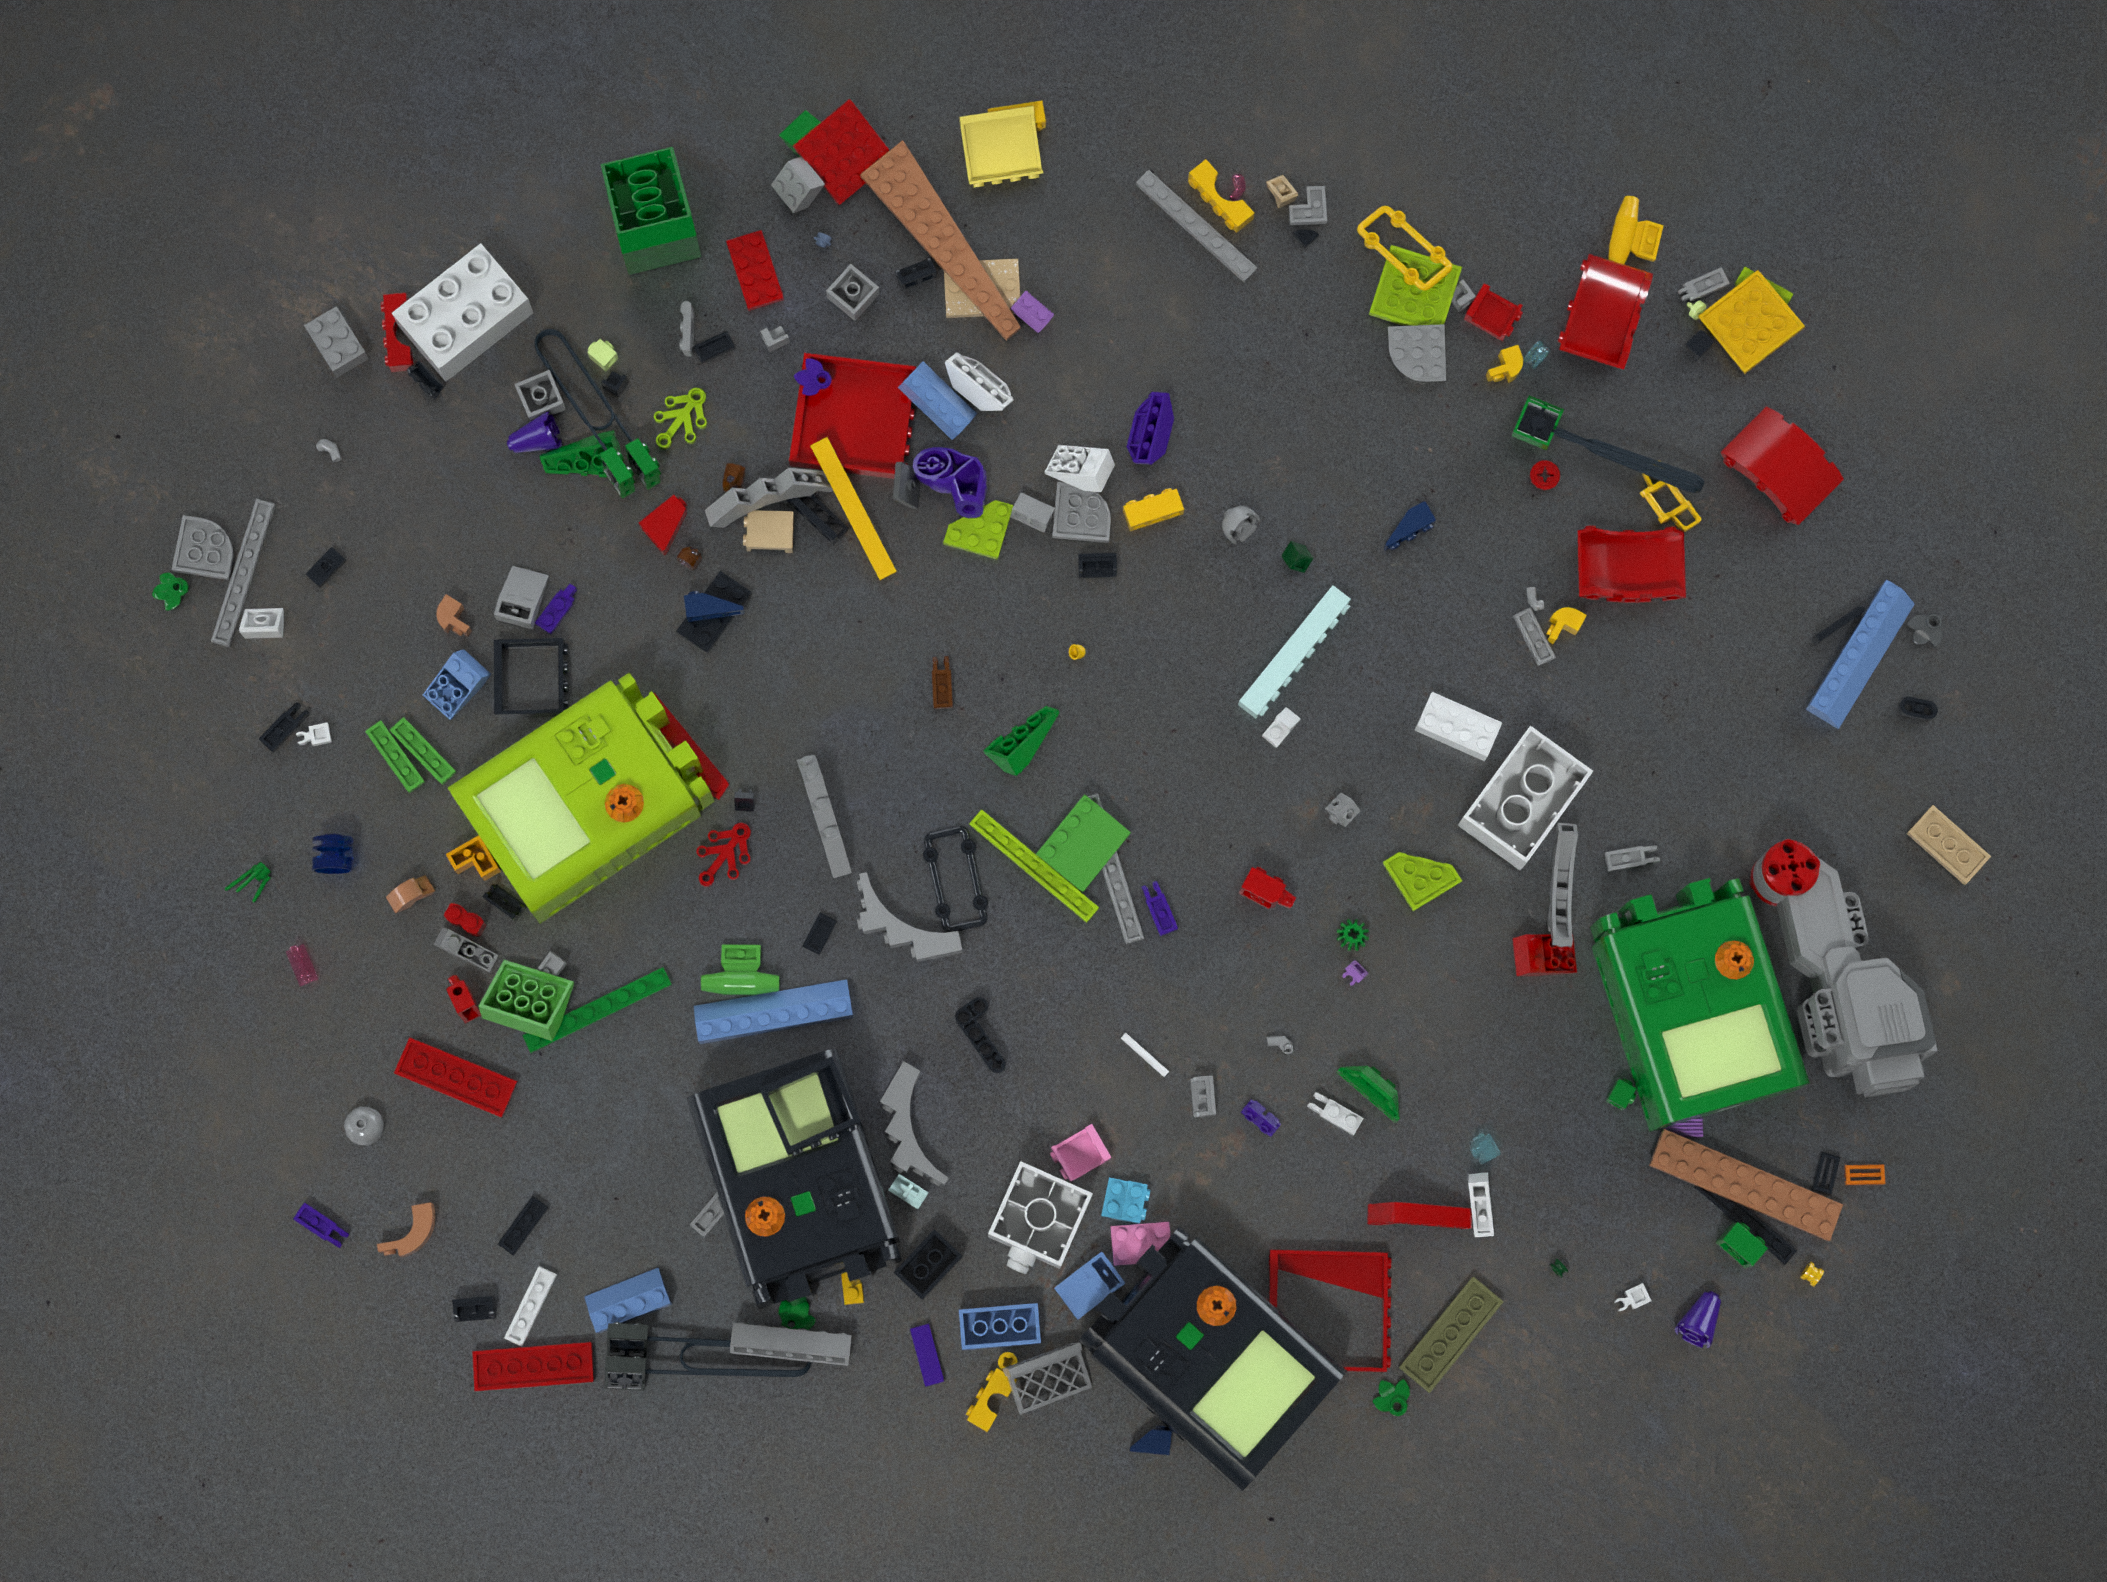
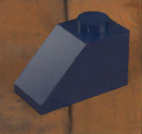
(1154, 1442)

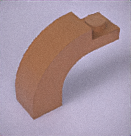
(418, 1236)

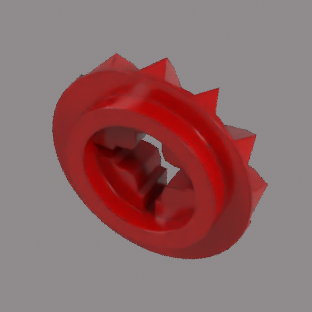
(1550, 469)

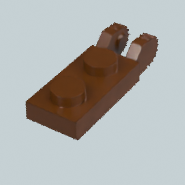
(942, 685)

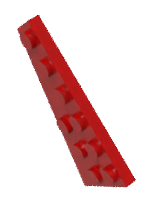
(675, 735)

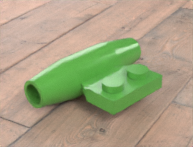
(740, 973)

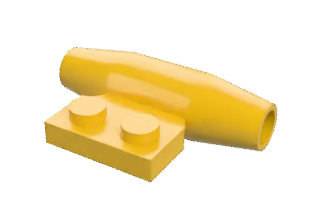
(1630, 235)

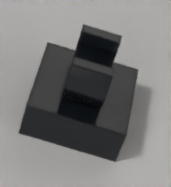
(744, 801)

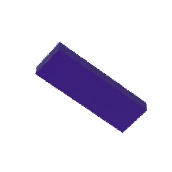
(927, 1355)

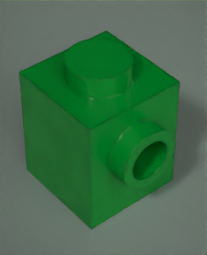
(1622, 1094)

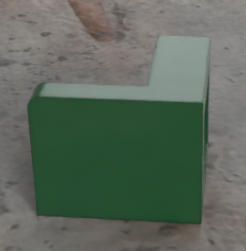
(1297, 557)

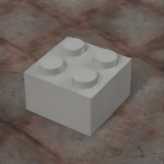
(797, 184)
(852, 292)
(540, 395)

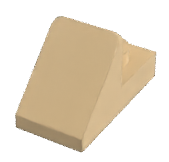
(1282, 190)

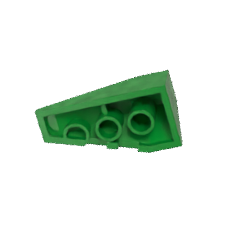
(580, 456)
(1018, 747)

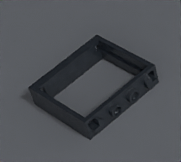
(499, 646)
(832, 1133)

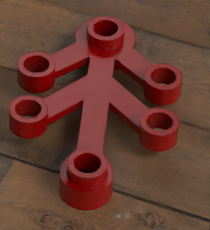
(726, 852)

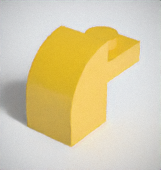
(1511, 365)
(1566, 619)

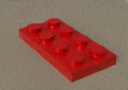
(755, 270)

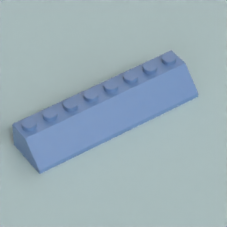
(1861, 654)
(773, 1011)

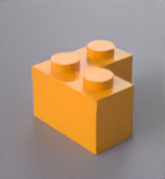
(474, 854)

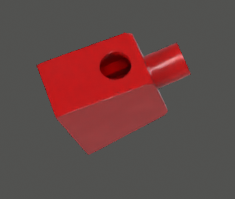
(462, 999)

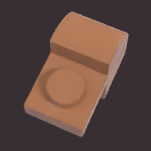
(448, 614)
(409, 892)

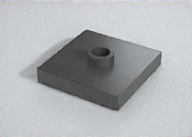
(906, 485)

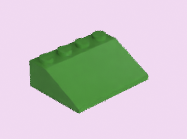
(1083, 843)
(526, 1000)

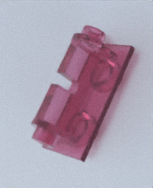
(301, 965)

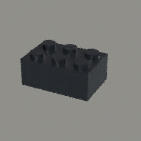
(928, 1264)

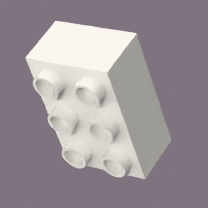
(463, 312)
(1525, 798)

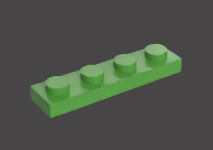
(422, 751)
(395, 756)

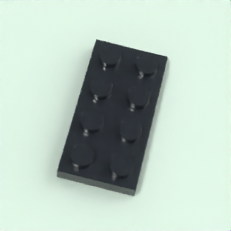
(707, 632)

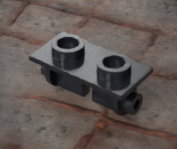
(427, 380)

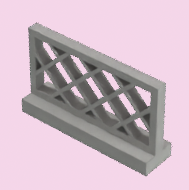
(1047, 1360)

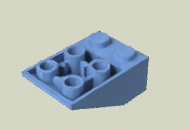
(456, 683)
(1089, 1285)

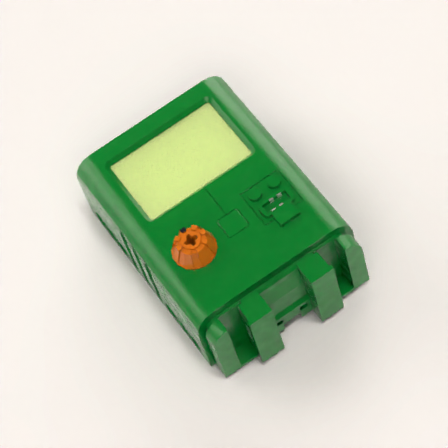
(1696, 1004)

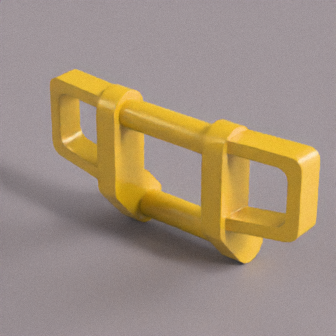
(1665, 517)

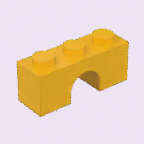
(980, 1413)

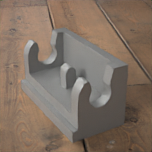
(1032, 512)
(1203, 1096)

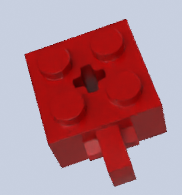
(1266, 890)

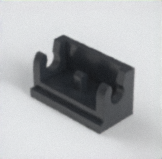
(916, 274)
(1097, 565)
(504, 902)
(474, 1309)

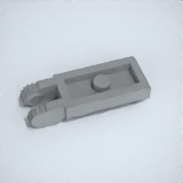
(687, 327)
(1629, 858)

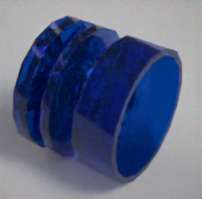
(332, 851)

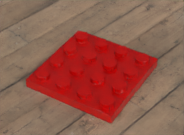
(841, 150)

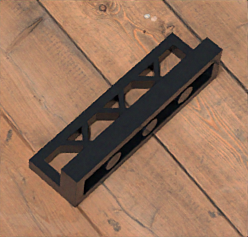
(810, 515)

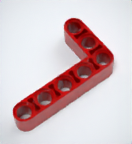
(1419, 1214)

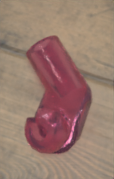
(1240, 186)

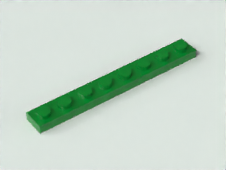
(603, 1007)

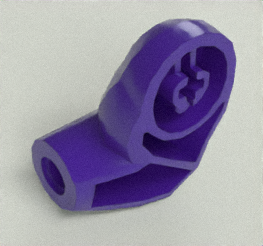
(954, 473)

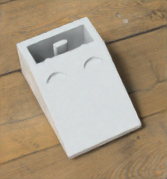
(1081, 467)

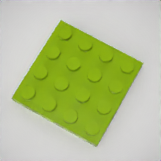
(1408, 304)

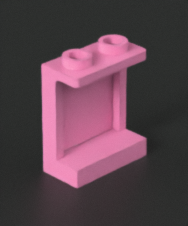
(1080, 1153)

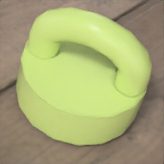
(1696, 309)

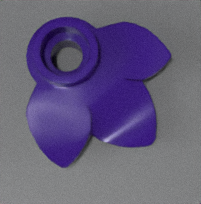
(810, 376)

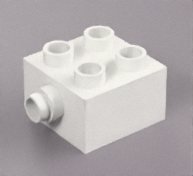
(1038, 1218)

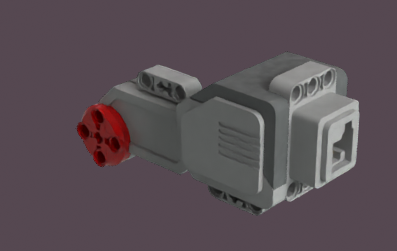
(1863, 1012)

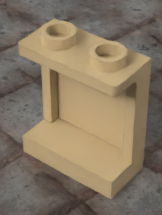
(769, 530)

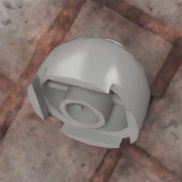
(1239, 523)
(364, 1126)

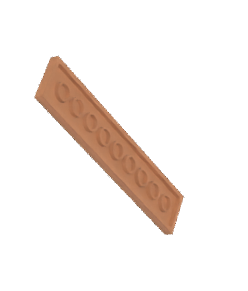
(1746, 1185)

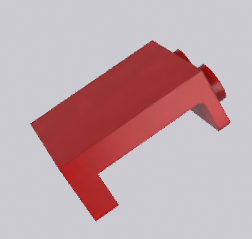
(1493, 313)

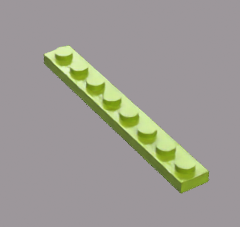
(1034, 866)

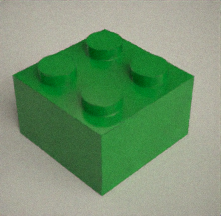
(1742, 1244)

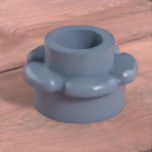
(822, 240)

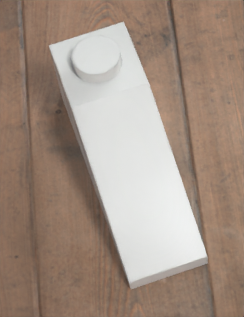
(1481, 1204)

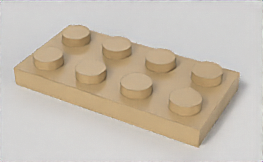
(1948, 845)

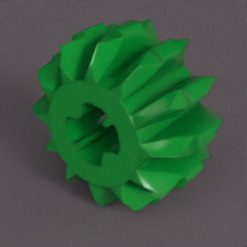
(1355, 929)

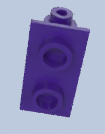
(1253, 1113)

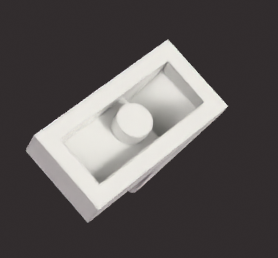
(1281, 727)

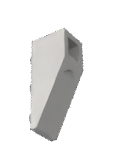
(465, 949)

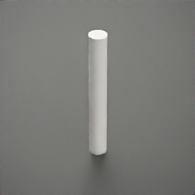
(1144, 1054)

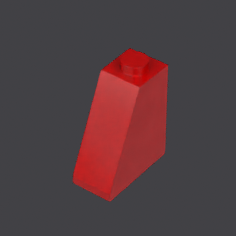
(665, 523)

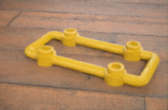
(1411, 275)

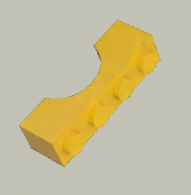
(1235, 213)

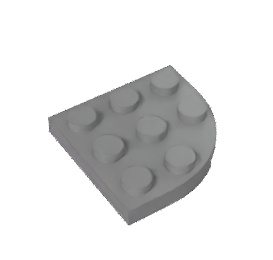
(1419, 351)
(1080, 515)
(203, 549)

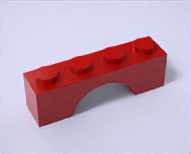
(399, 355)

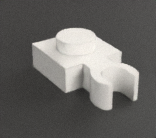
(317, 734)
(1635, 1297)

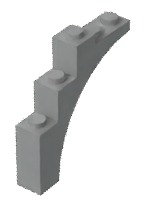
(824, 816)
(1561, 882)
(877, 918)
(898, 1099)

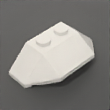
(978, 383)

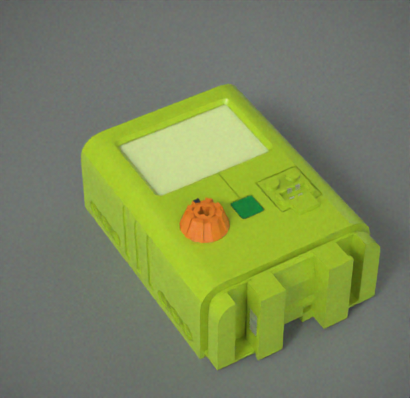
(583, 796)

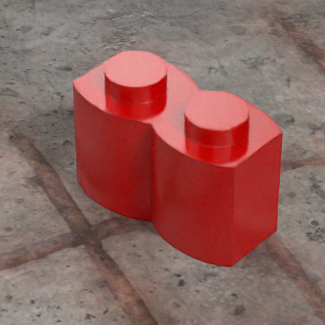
(468, 921)

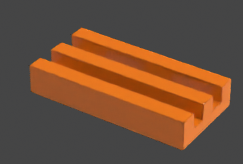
(1847, 1168)

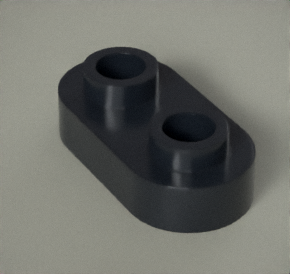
(1917, 708)

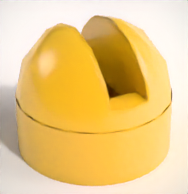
(1076, 651)

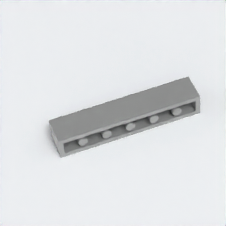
(790, 1343)

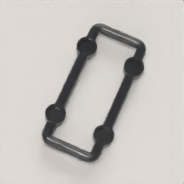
(968, 848)

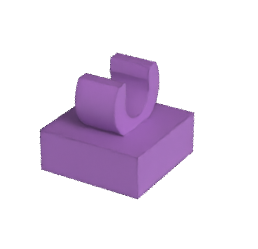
(1356, 971)

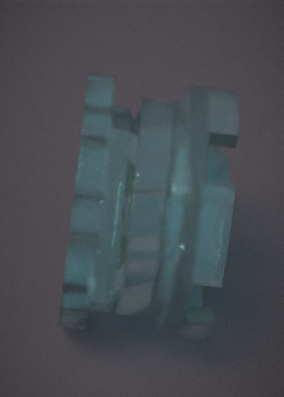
(1536, 354)

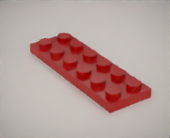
(455, 1077)
(533, 1366)

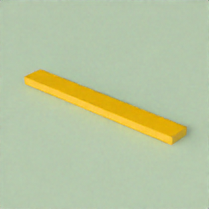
(853, 508)

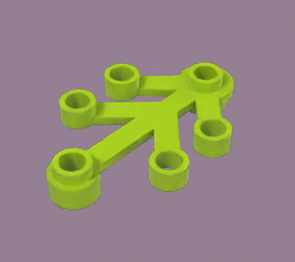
(682, 415)

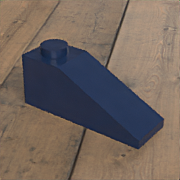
(704, 606)

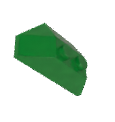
(1373, 1088)

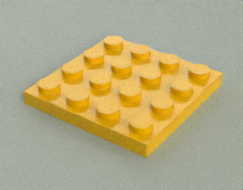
(1751, 321)

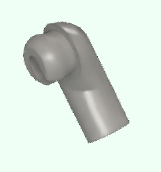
(330, 447)
(1532, 599)
(1282, 1042)

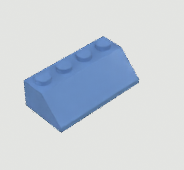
(937, 400)
(628, 1300)

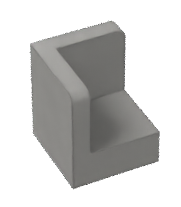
(1462, 296)
(775, 338)

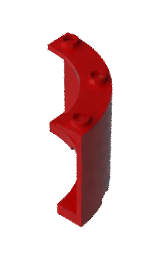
(1605, 311)
(1783, 464)
(1631, 565)

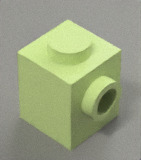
(602, 354)

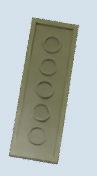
(1450, 1334)

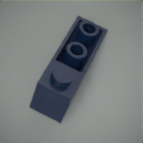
(1415, 521)

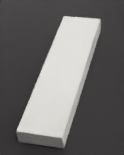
(530, 1306)

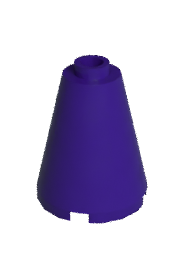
(536, 435)
(1700, 1321)

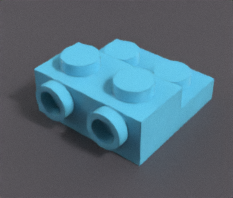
(1125, 1200)

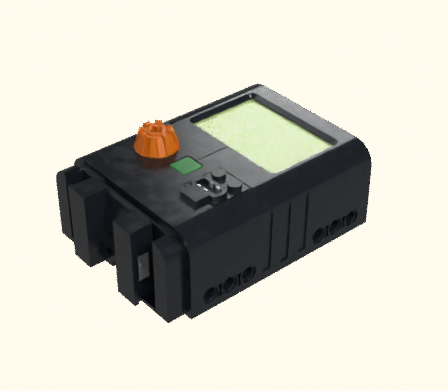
(800, 1213)
(1211, 1358)

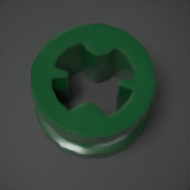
(1558, 1268)

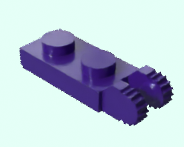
(1160, 910)
(319, 1224)

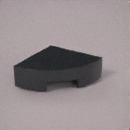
(1305, 236)

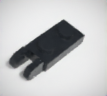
(283, 728)

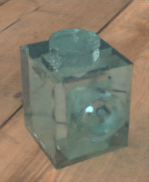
(1484, 1148)

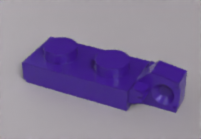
(556, 609)

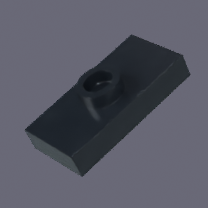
(325, 567)

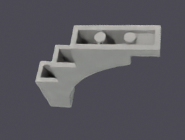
(765, 491)

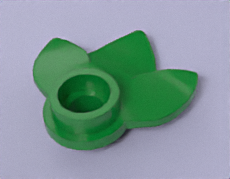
(167, 590)
(797, 1314)
(1390, 1395)

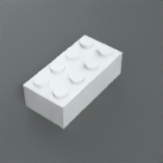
(1458, 726)

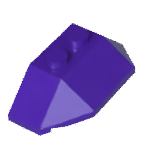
(1151, 429)

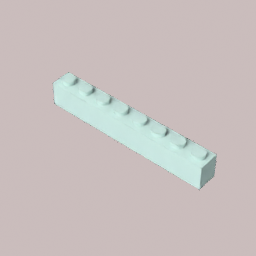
(1294, 652)

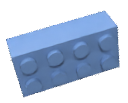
(999, 1326)

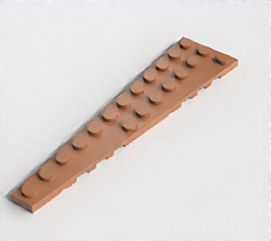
(913, 201)

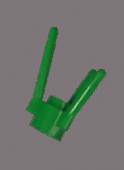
(259, 872)

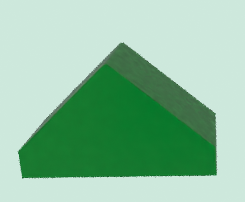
(650, 211)

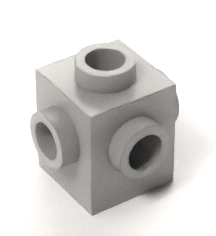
(1342, 810)

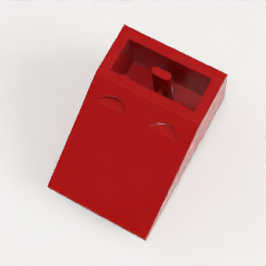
(1538, 956)

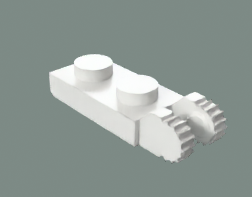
(1337, 1114)

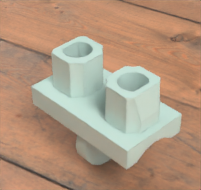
(908, 1191)

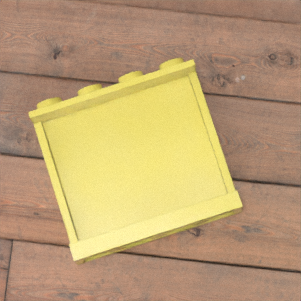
(1000, 146)

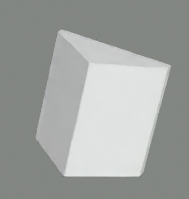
(262, 623)

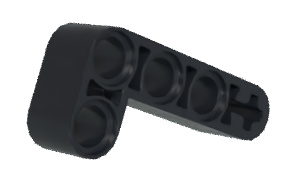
(983, 1039)

